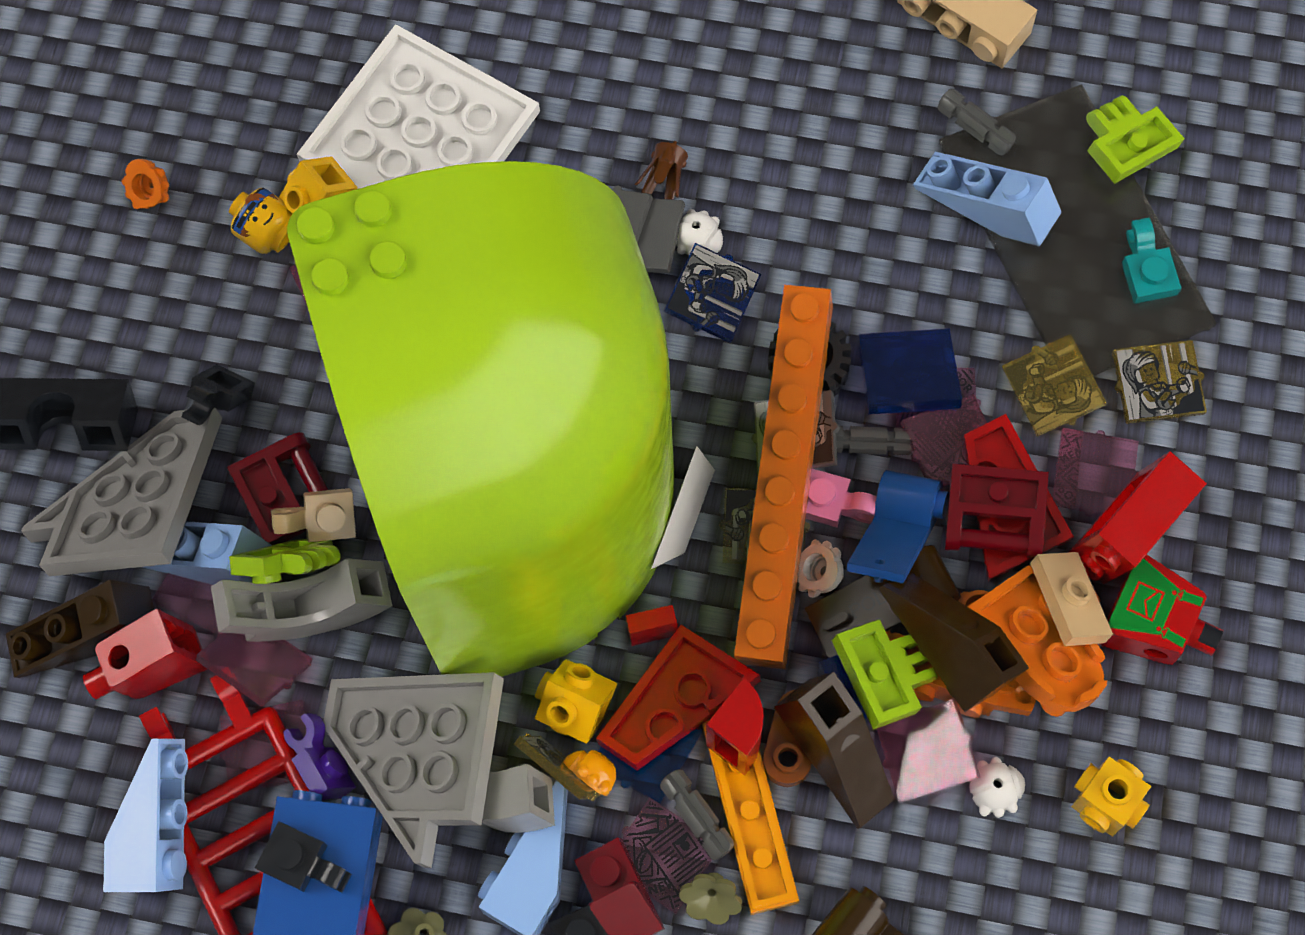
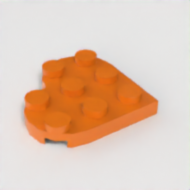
(1057, 674)

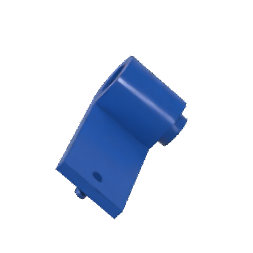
(902, 522)

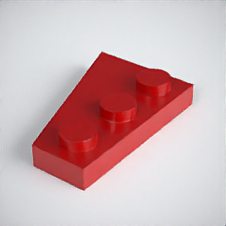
(1000, 446)
(672, 698)

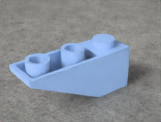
(996, 197)
(206, 549)
(148, 832)
(531, 879)

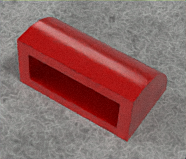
(737, 728)

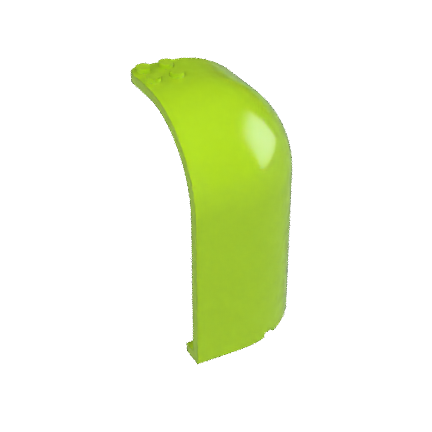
(497, 399)

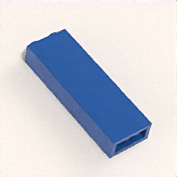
(352, 841)

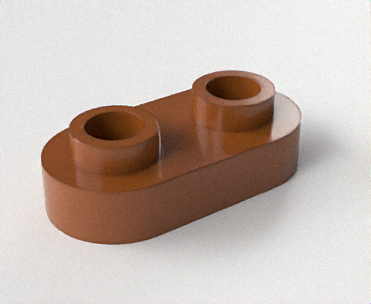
(781, 741)

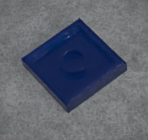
(909, 371)

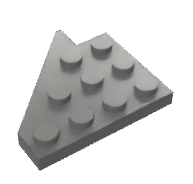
(131, 505)
(418, 748)

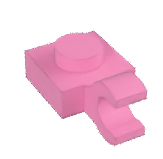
(831, 498)

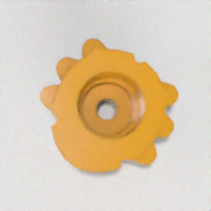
(593, 770)

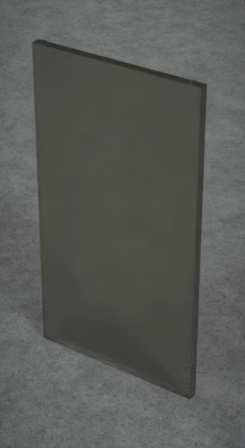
(1077, 272)

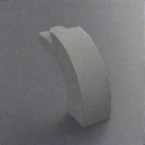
(302, 607)
(519, 800)

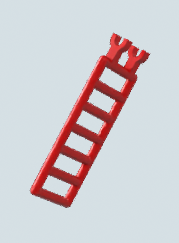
(198, 860)

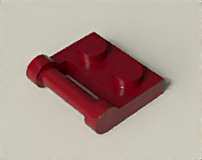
(266, 487)
(997, 494)

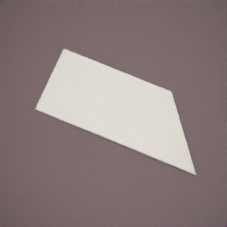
(685, 509)

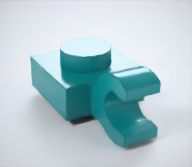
(1148, 271)

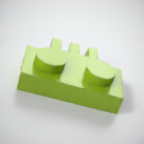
(1128, 138)
(288, 557)
(882, 672)

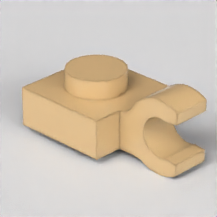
(324, 516)

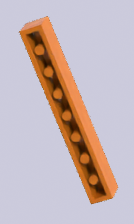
(784, 478)

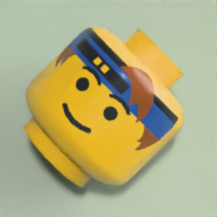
(260, 220)

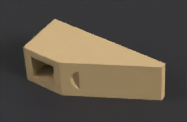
(987, 27)

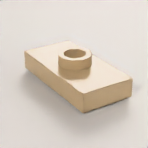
(1071, 599)

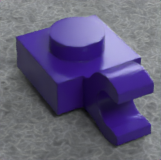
(319, 766)

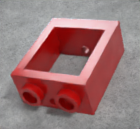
(1137, 518)

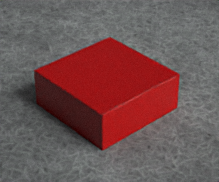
(651, 625)

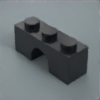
(98, 409)

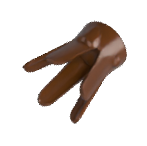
(666, 161)

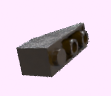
(76, 627)
(959, 643)
(838, 745)

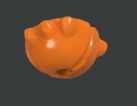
(145, 184)

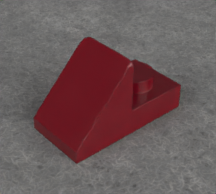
(618, 891)

